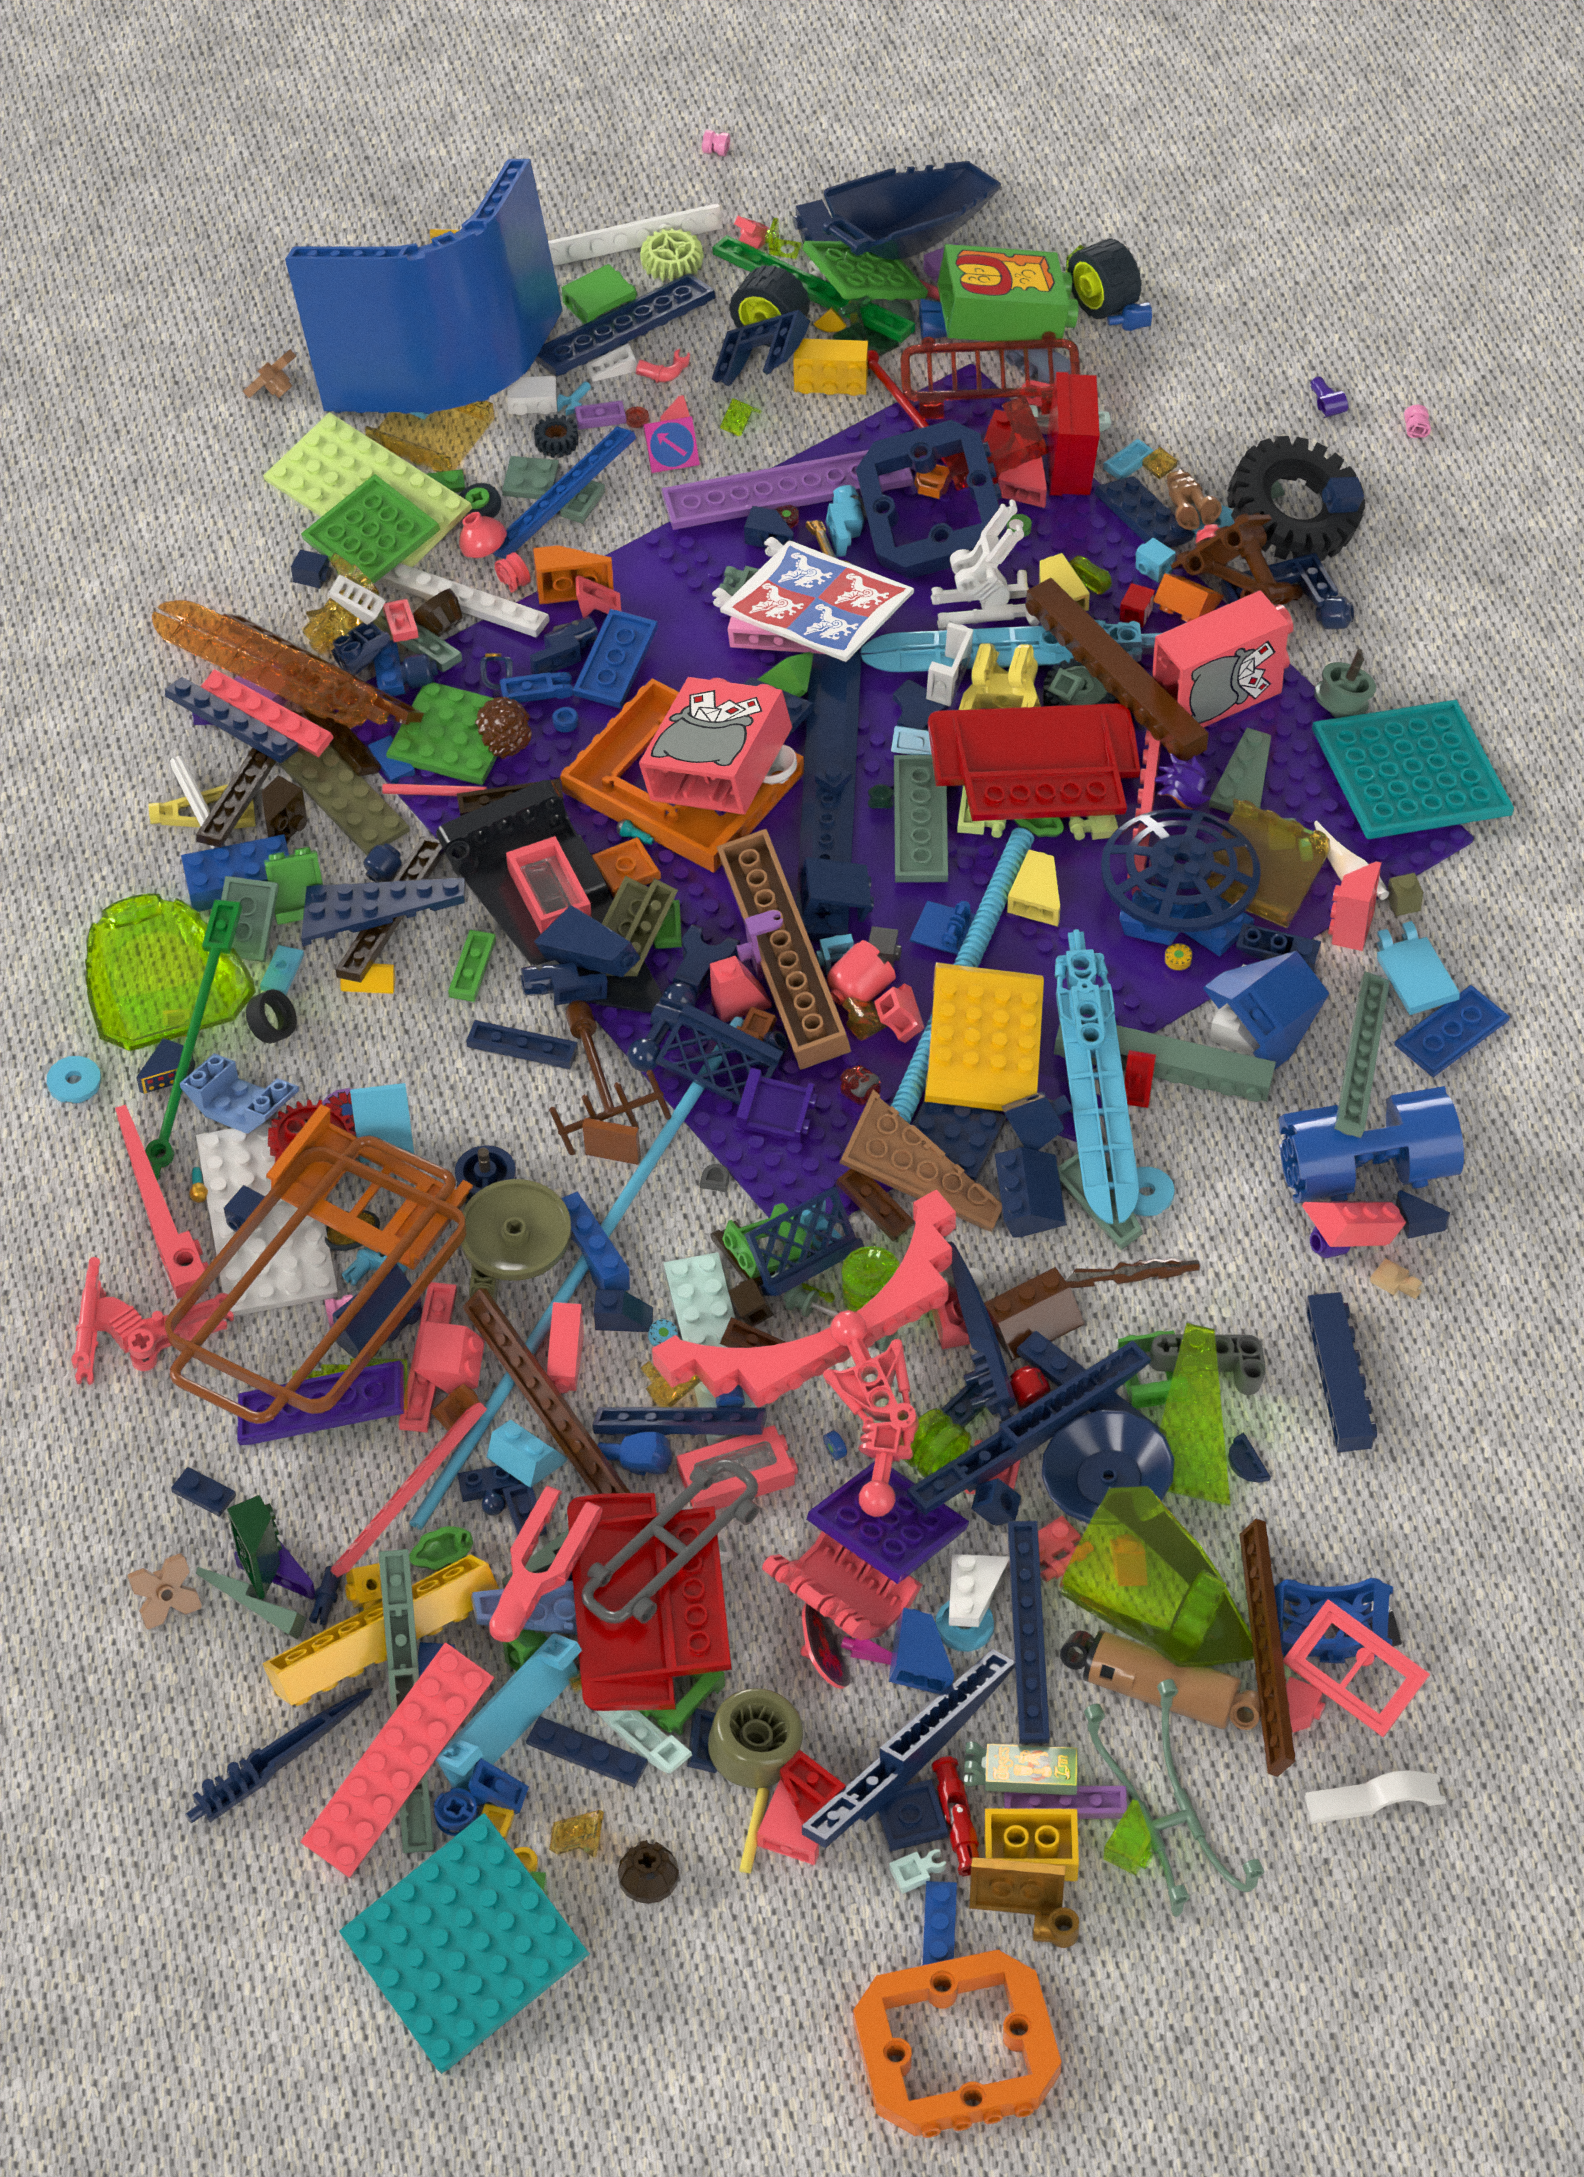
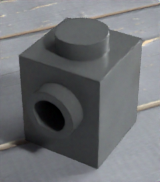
(887, 943)

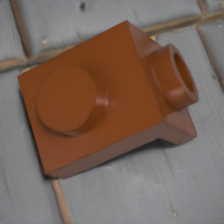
(758, 1023)
(454, 1405)

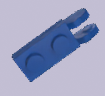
(537, 686)

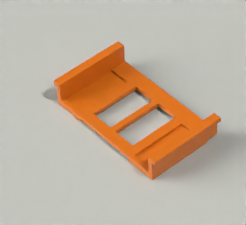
(321, 1133)

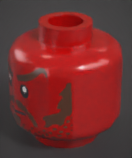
(1028, 1386)

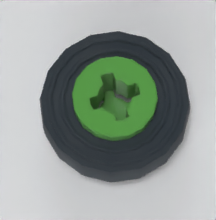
(483, 499)

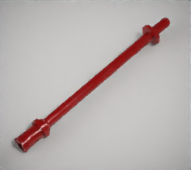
(873, 364)

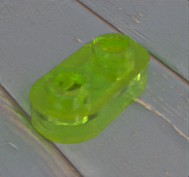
(1091, 575)

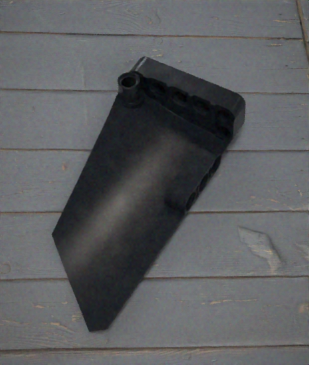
(477, 852)

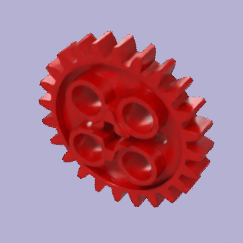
(281, 1129)

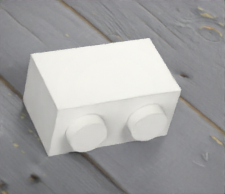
(532, 395)

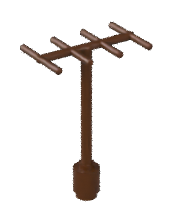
(583, 1026)

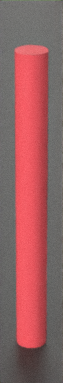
(436, 790)

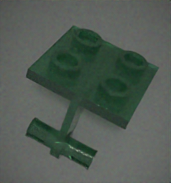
(859, 332)

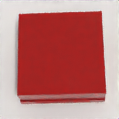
(1073, 434)

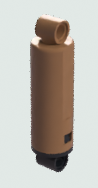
(1138, 1669)

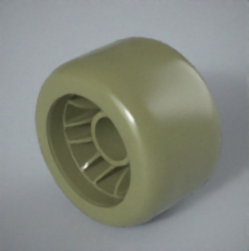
(754, 1737)

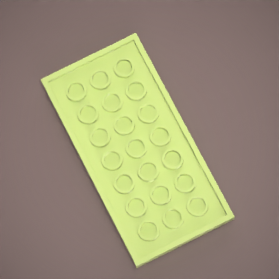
(338, 459)

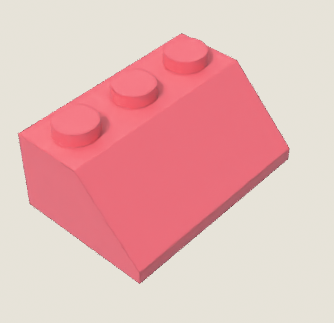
(1354, 907)
(1356, 1222)

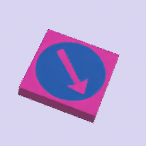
(671, 444)

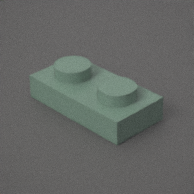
(583, 502)

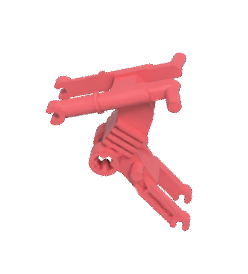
(133, 1334)

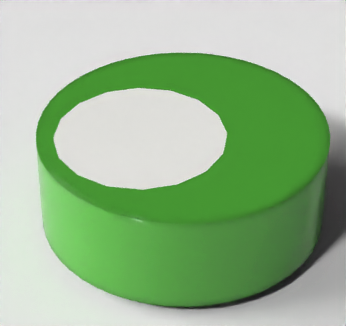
(1022, 520)

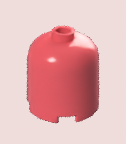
(860, 974)

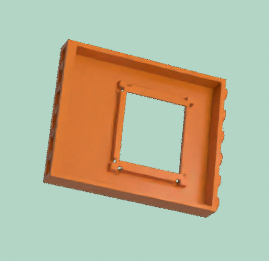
(690, 830)

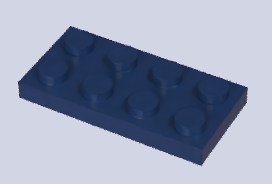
(1143, 512)

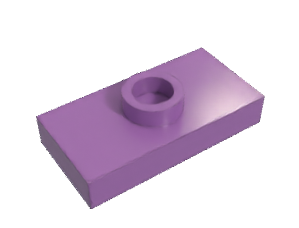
(600, 415)

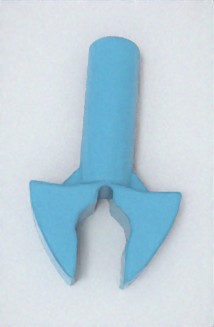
(573, 399)

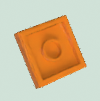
(627, 860)

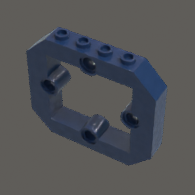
(904, 452)

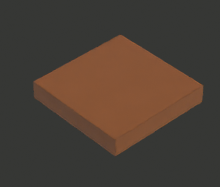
(611, 1141)

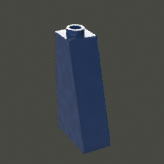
(587, 943)

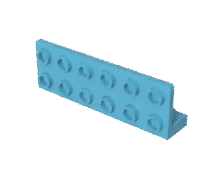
(510, 1710)

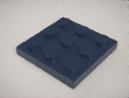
(961, 1133)

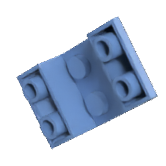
(232, 1101)

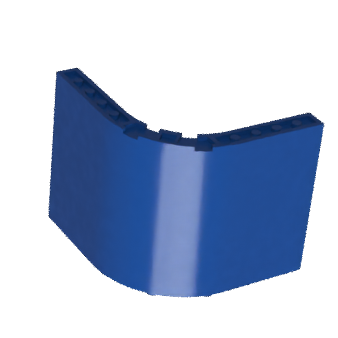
(433, 319)

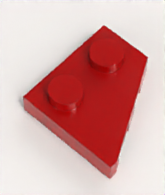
(808, 1785)

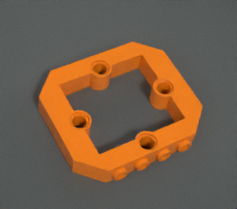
(948, 2110)

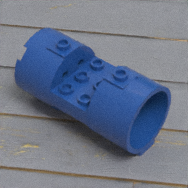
(1419, 1137)

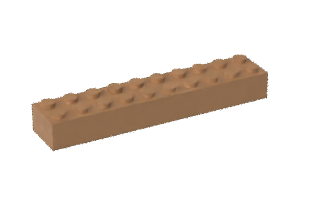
(786, 952)

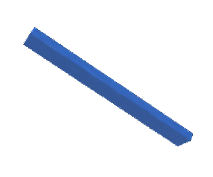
(565, 490)

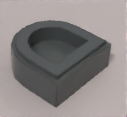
(715, 1178)

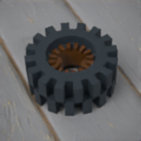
(556, 427)

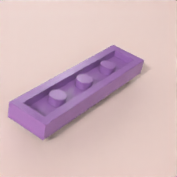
(1090, 1801)

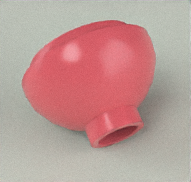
(481, 535)

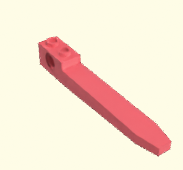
(172, 1247)

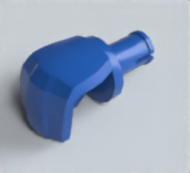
(641, 1453)

